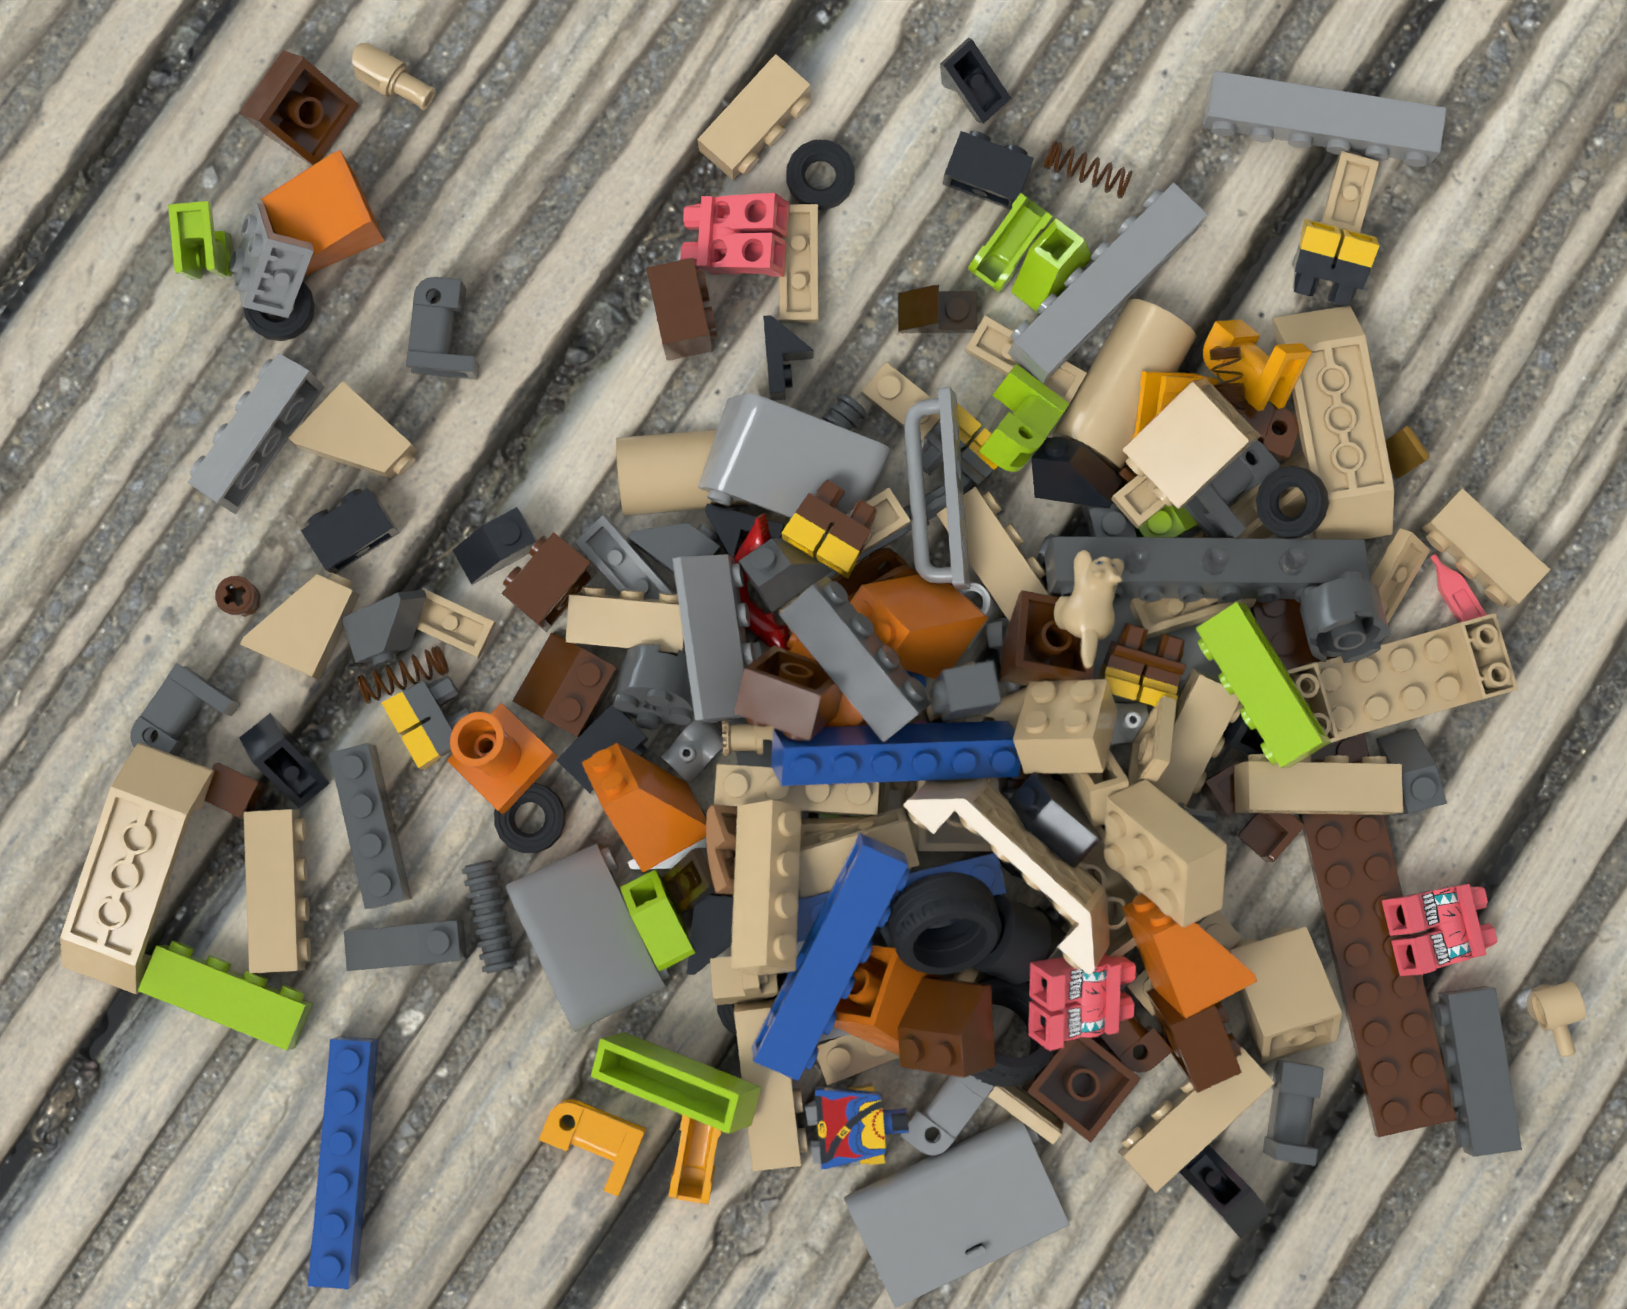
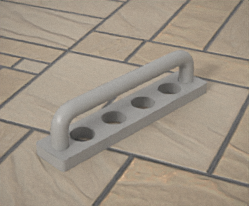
(947, 408)

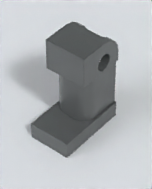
(433, 330)
(1244, 473)
(176, 707)
(1292, 1112)

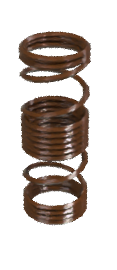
(1231, 391)

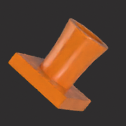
(498, 755)

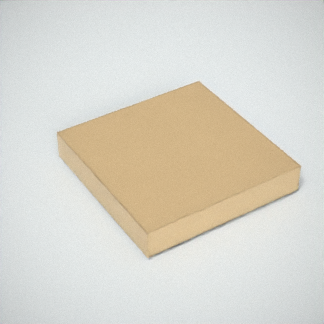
(1153, 743)

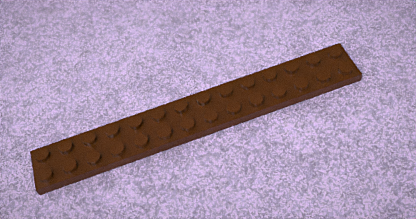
(1352, 875)

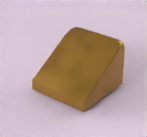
(1405, 452)

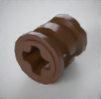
(225, 596)

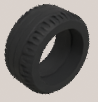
(940, 899)
(1010, 1070)

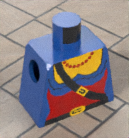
(854, 1125)

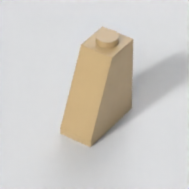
(355, 435)
(305, 625)

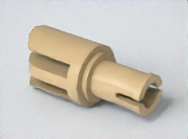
(389, 75)

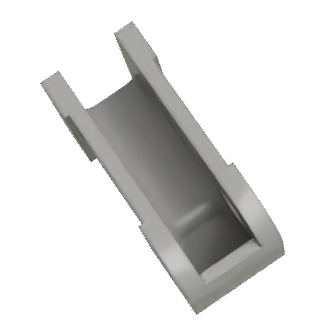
(947, 1111)

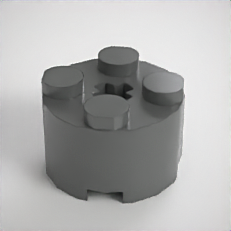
(1344, 618)
(654, 687)

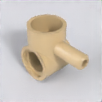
(1556, 1008)

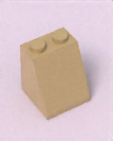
(1190, 443)
(1292, 1000)

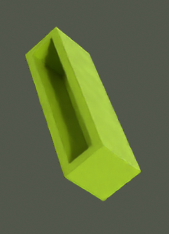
(1262, 686)
(225, 995)
(676, 1082)

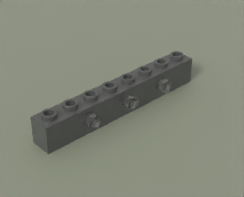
(1209, 566)

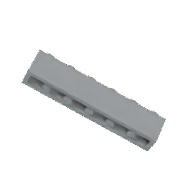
(1323, 118)
(1107, 283)

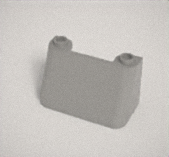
(782, 454)
(585, 936)

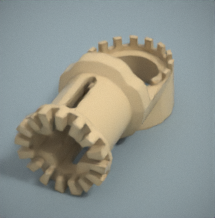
(744, 737)

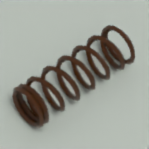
(1056, 148)
(439, 664)

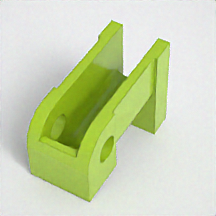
(195, 241)
(1008, 245)
(1024, 431)

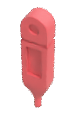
(1457, 593)

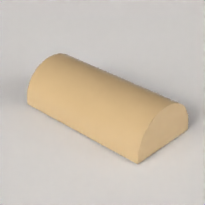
(1108, 397)
(664, 472)

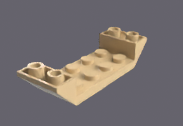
(1341, 423)
(1408, 678)
(990, 814)
(131, 866)

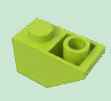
(1050, 264)
(657, 920)

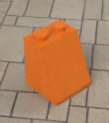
(326, 210)
(920, 621)
(645, 804)
(1183, 962)
(879, 999)

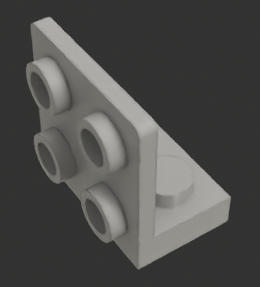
(268, 265)

